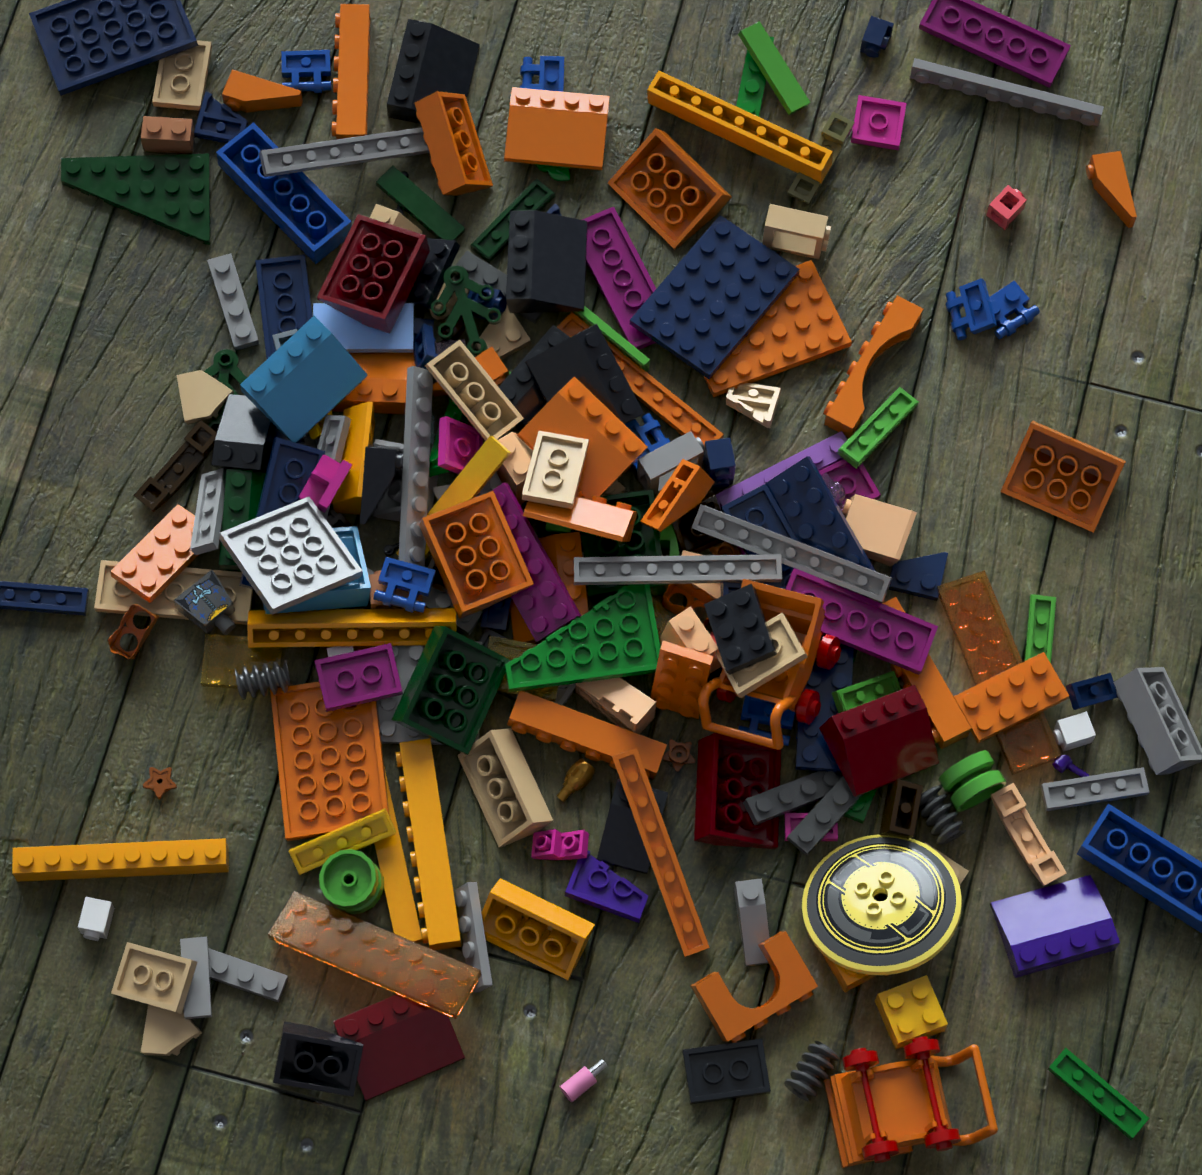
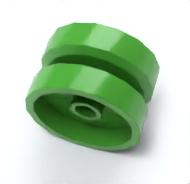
(972, 781)
(341, 870)

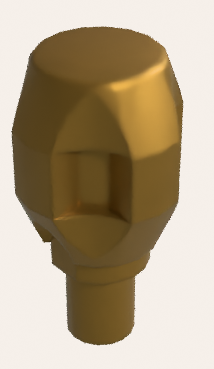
(576, 778)

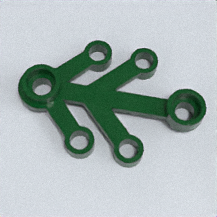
(464, 307)
(224, 370)

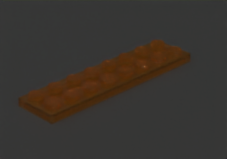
(988, 652)
(375, 955)

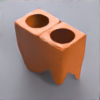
(690, 593)
(141, 634)

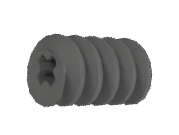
(263, 680)
(939, 816)
(811, 1070)

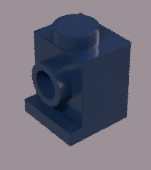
(876, 36)
(498, 302)

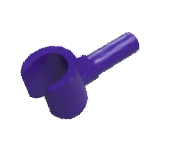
(1064, 762)

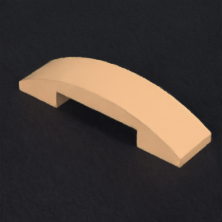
(1026, 836)

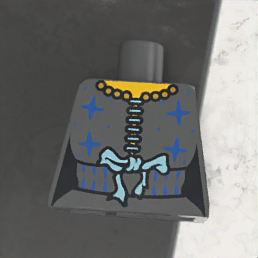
(207, 604)

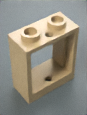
(796, 231)

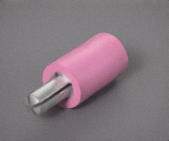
(582, 1081)

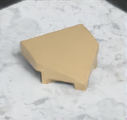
(201, 396)
(166, 1032)

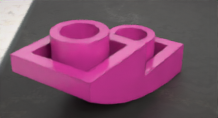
(560, 846)

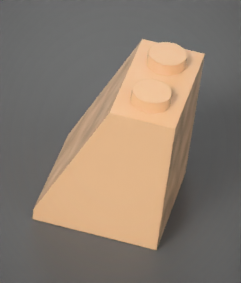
(516, 465)
(879, 527)
(690, 633)

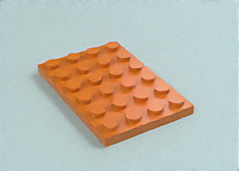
(791, 333)
(326, 762)

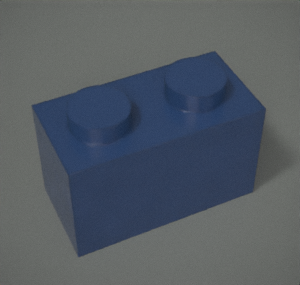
(719, 462)

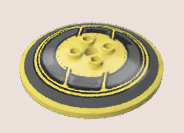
(887, 934)

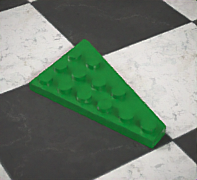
(605, 643)

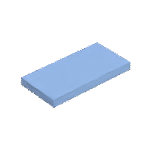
(363, 339)

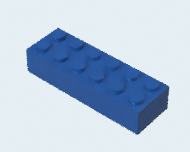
(287, 199)
(1146, 864)

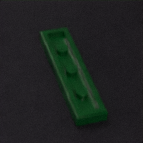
(419, 205)
(496, 236)

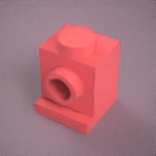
(998, 208)

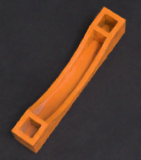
(897, 326)

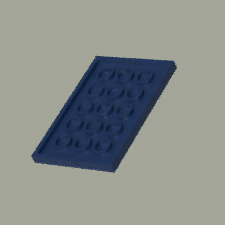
(108, 37)
(714, 297)

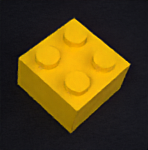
(911, 1011)

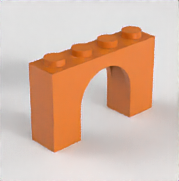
(791, 983)

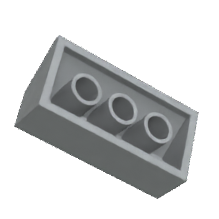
(1159, 720)

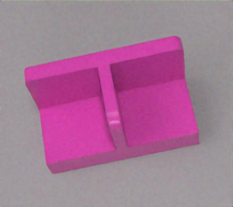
(325, 481)

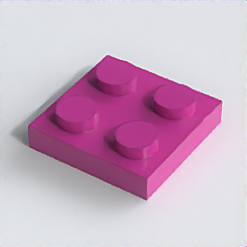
(878, 122)
(456, 444)

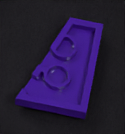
(602, 888)

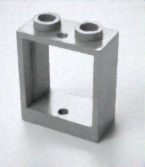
(658, 466)

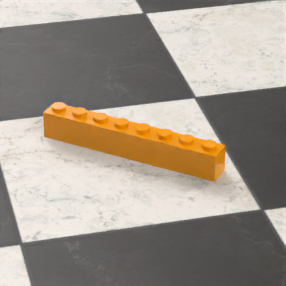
(739, 126)
(346, 627)
(429, 843)
(120, 860)

